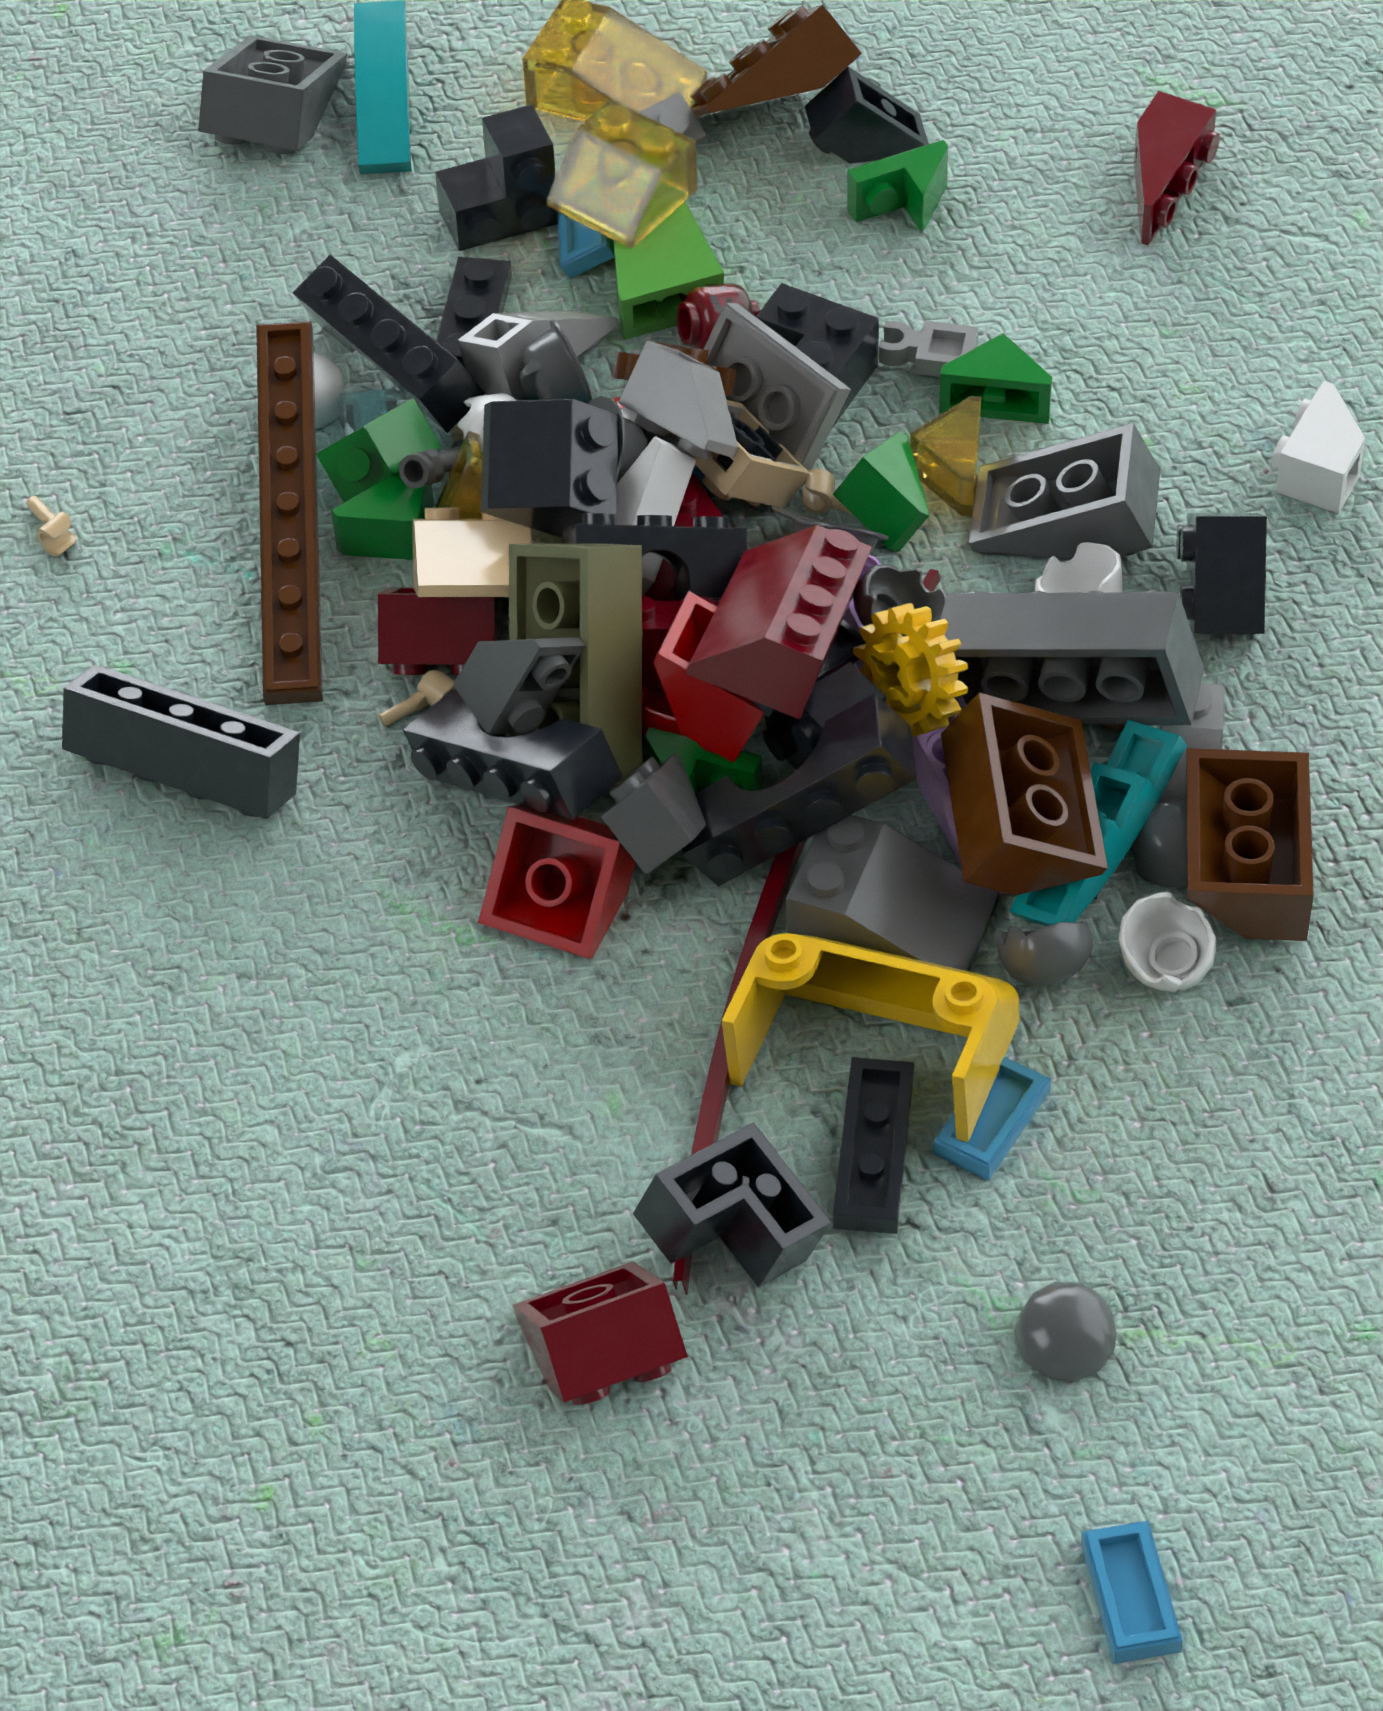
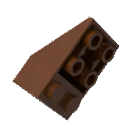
(799, 57)

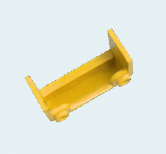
(882, 986)

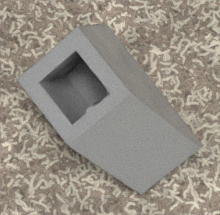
(681, 397)

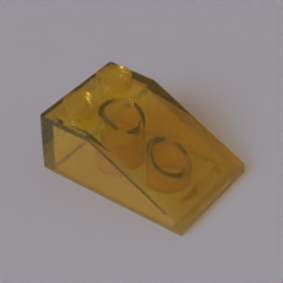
(600, 55)

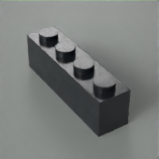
(180, 741)

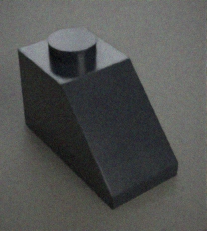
(862, 120)

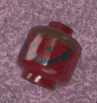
(702, 309)

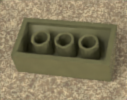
(596, 597)

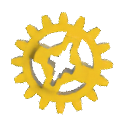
(913, 667)

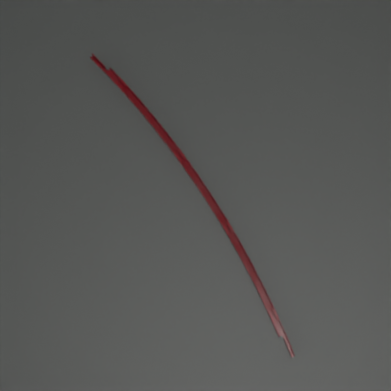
(760, 929)

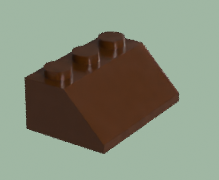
(1021, 797)
(1251, 840)

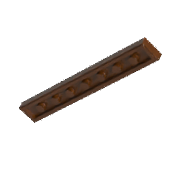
(288, 514)

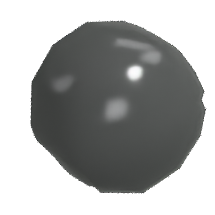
(889, 587)
(1162, 844)
(1045, 954)
(1066, 1331)

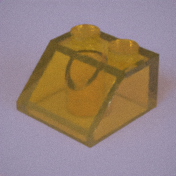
(624, 174)

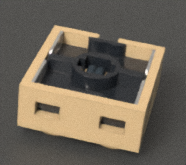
(760, 469)

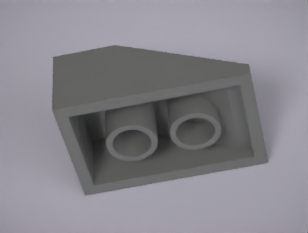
(268, 93)
(1069, 495)
(887, 895)

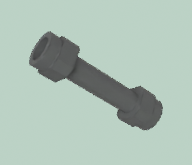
(428, 466)

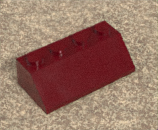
(781, 617)

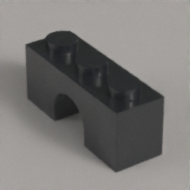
(699, 555)

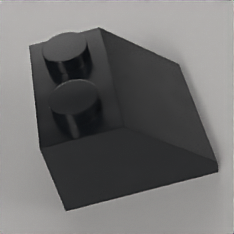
(548, 462)

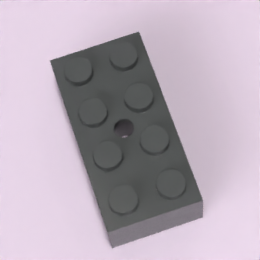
(1080, 653)

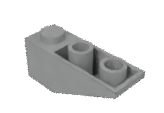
(496, 345)

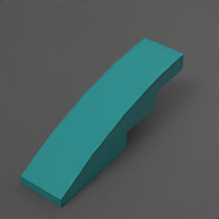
(382, 87)
(1125, 798)

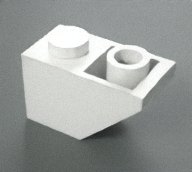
(1322, 454)

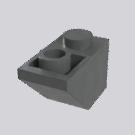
(515, 681)
(655, 812)

